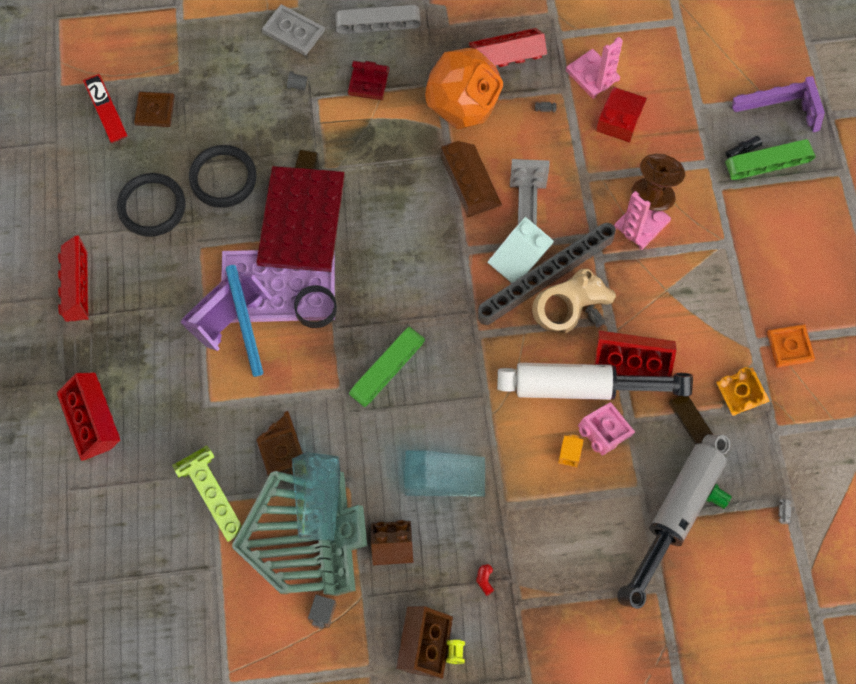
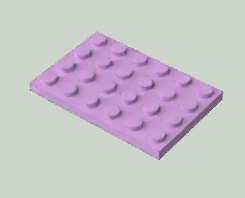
(284, 287)

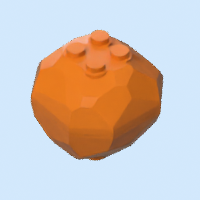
(463, 88)

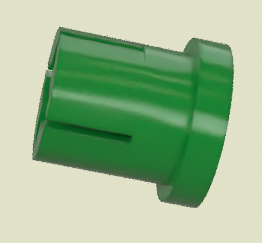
(719, 497)

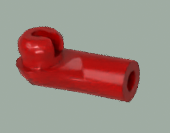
(482, 579)

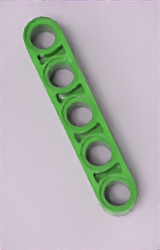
(770, 159)
(386, 366)

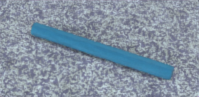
(244, 320)

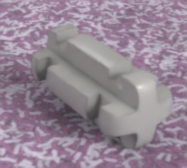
(784, 511)

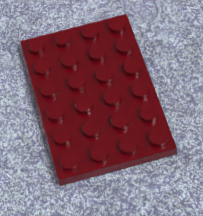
(301, 219)

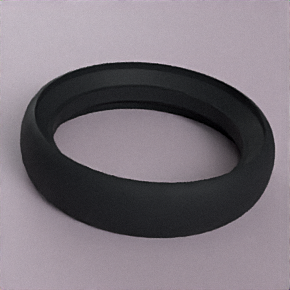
(217, 151)
(151, 231)

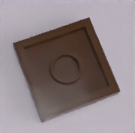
(154, 109)

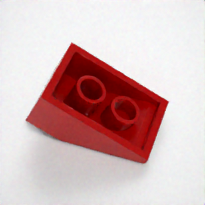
(621, 114)

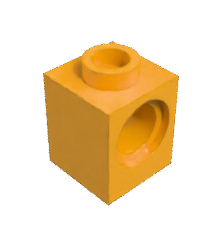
(570, 450)

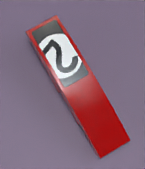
(105, 108)

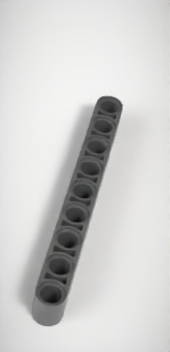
(542, 281)

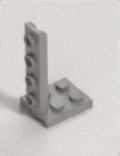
(528, 176)

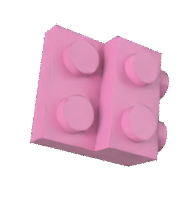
(605, 429)

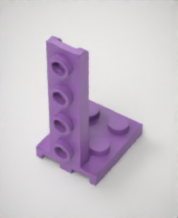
(807, 91)

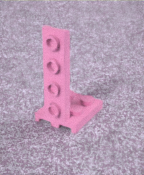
(597, 72)
(641, 223)

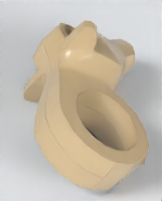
(577, 292)

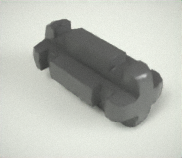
(545, 106)
(595, 316)

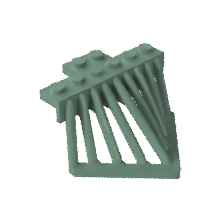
(334, 556)

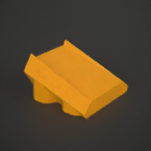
(742, 391)

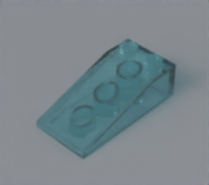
(444, 474)
(316, 494)

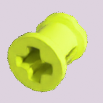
(455, 653)

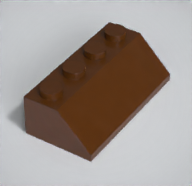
(469, 178)

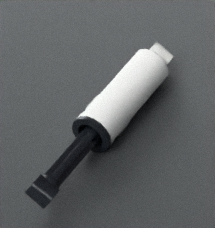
(584, 381)

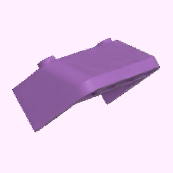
(218, 309)

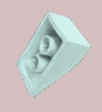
(520, 251)

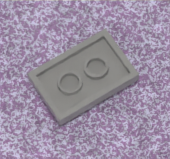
(293, 30)

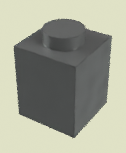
(322, 612)

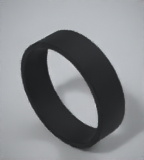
(315, 288)

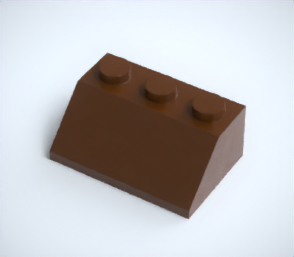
(424, 642)

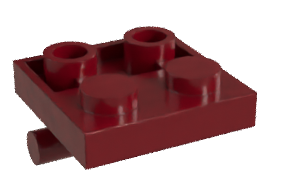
(368, 80)

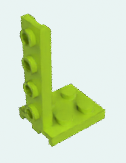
(209, 489)

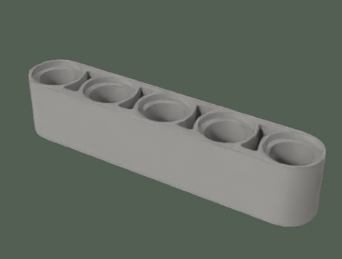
(377, 19)

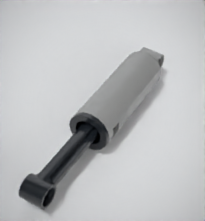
(678, 512)

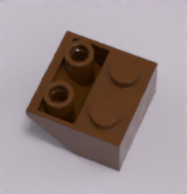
(391, 542)

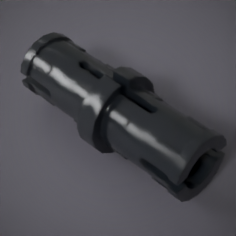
(744, 147)

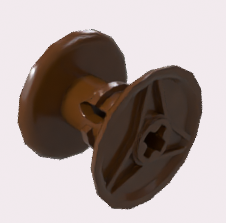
(660, 175)

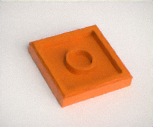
(791, 345)

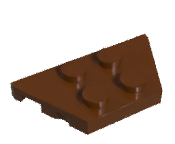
(279, 446)

